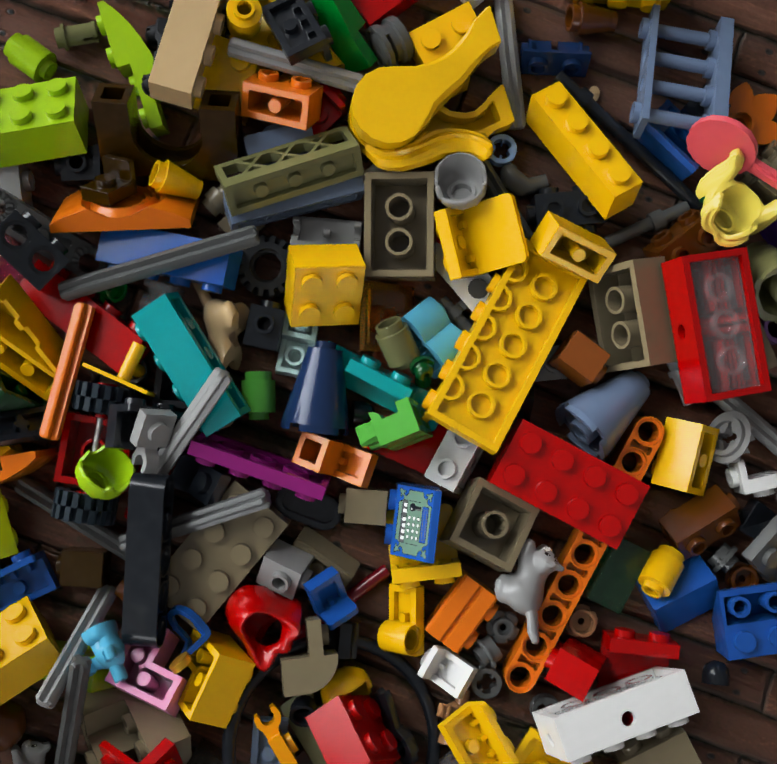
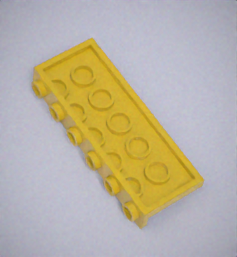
(503, 350)

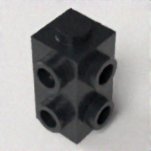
(569, 205)

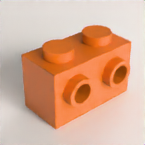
(281, 99)

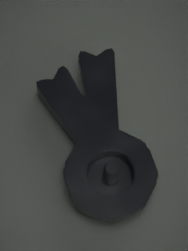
(406, 743)

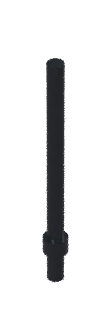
(585, 100)

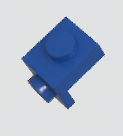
(330, 598)

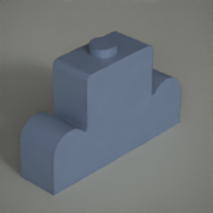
(320, 199)

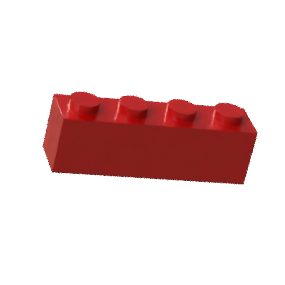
(109, 334)

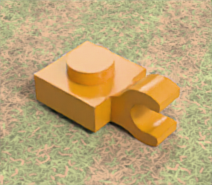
(282, 744)

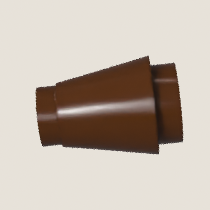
(589, 19)

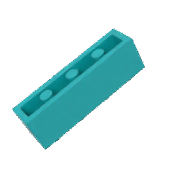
(186, 357)

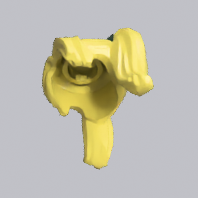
(729, 206)

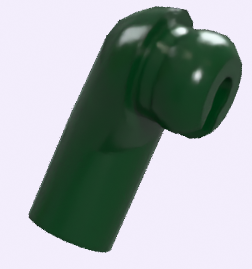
(423, 370)

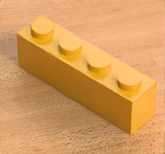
(583, 150)

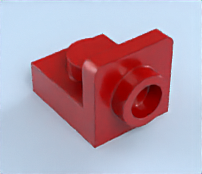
(332, 109)

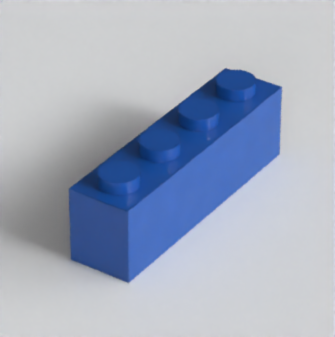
(128, 245)

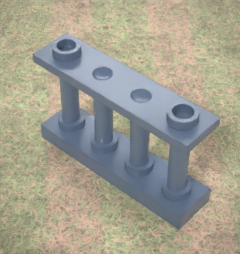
(715, 69)

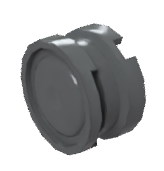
(390, 42)

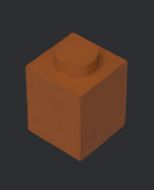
(580, 359)

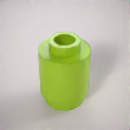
(30, 57)

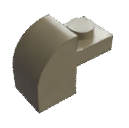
(312, 669)

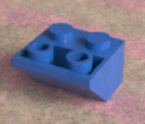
(746, 621)

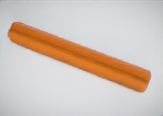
(67, 371)

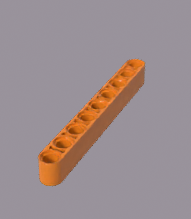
(581, 570)

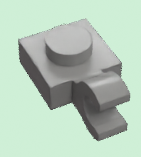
(150, 432)

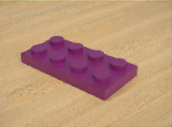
(252, 461)

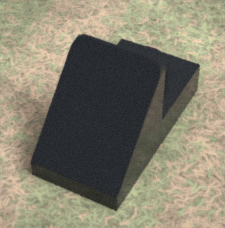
(200, 481)

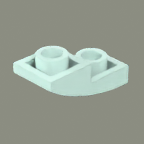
(294, 347)

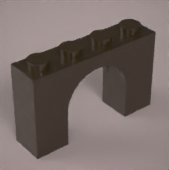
(123, 135)

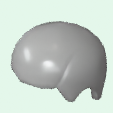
(460, 180)

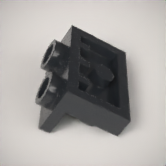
(297, 29)

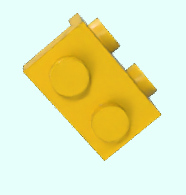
(476, 736)

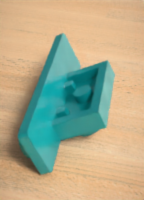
(378, 384)

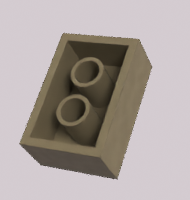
(400, 226)
(633, 315)

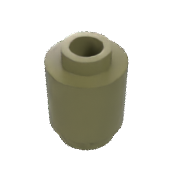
(396, 342)

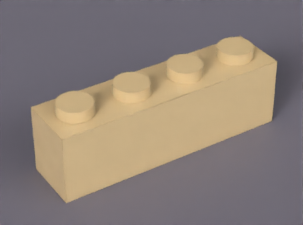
(186, 51)

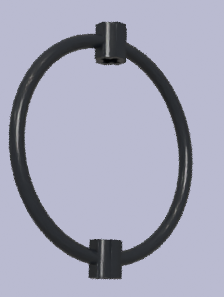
(345, 641)

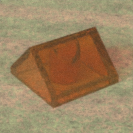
(379, 303)

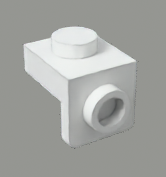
(759, 484)
(447, 670)

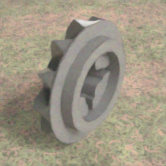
(732, 423)

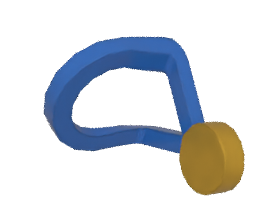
(189, 648)

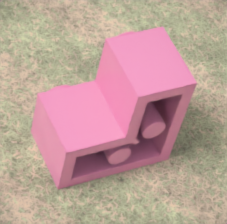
(149, 678)

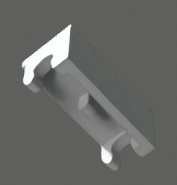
(325, 231)

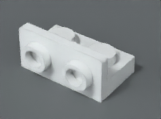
(453, 462)

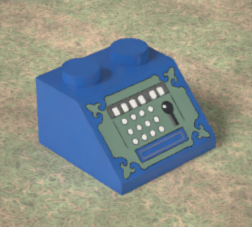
(414, 521)

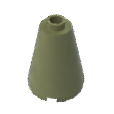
(764, 275)

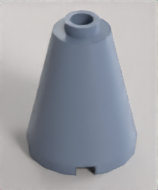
(604, 412)

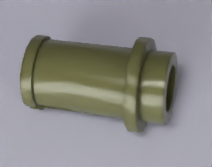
(76, 35)

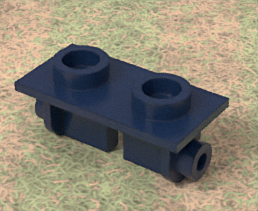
(541, 60)

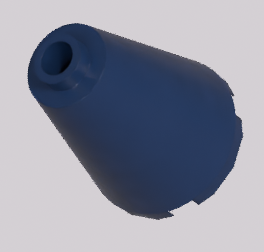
(319, 393)

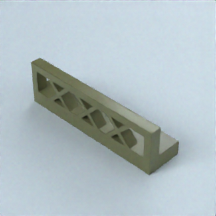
(292, 173)

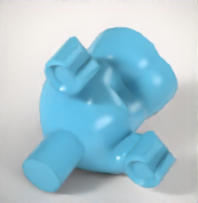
(107, 648)

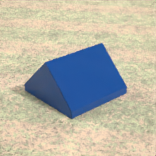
(669, 145)
(689, 598)

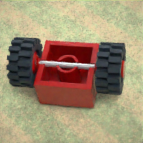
(80, 434)

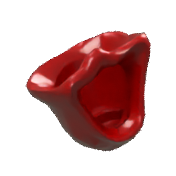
(252, 612)

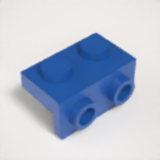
(27, 576)

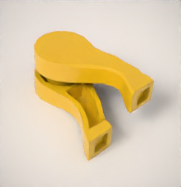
(402, 113)

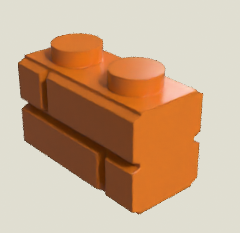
(461, 613)

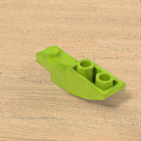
(134, 58)

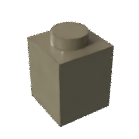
(364, 505)

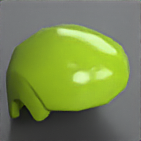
(104, 473)

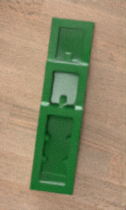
(343, 24)

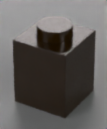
(84, 567)

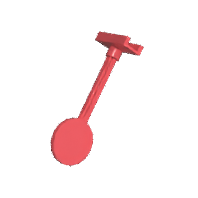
(716, 136)

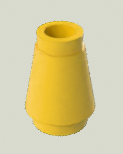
(173, 180)

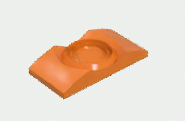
(138, 212)

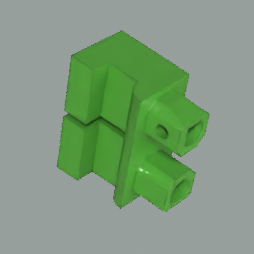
(395, 430)

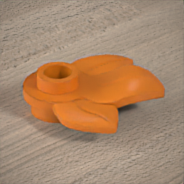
(754, 112)

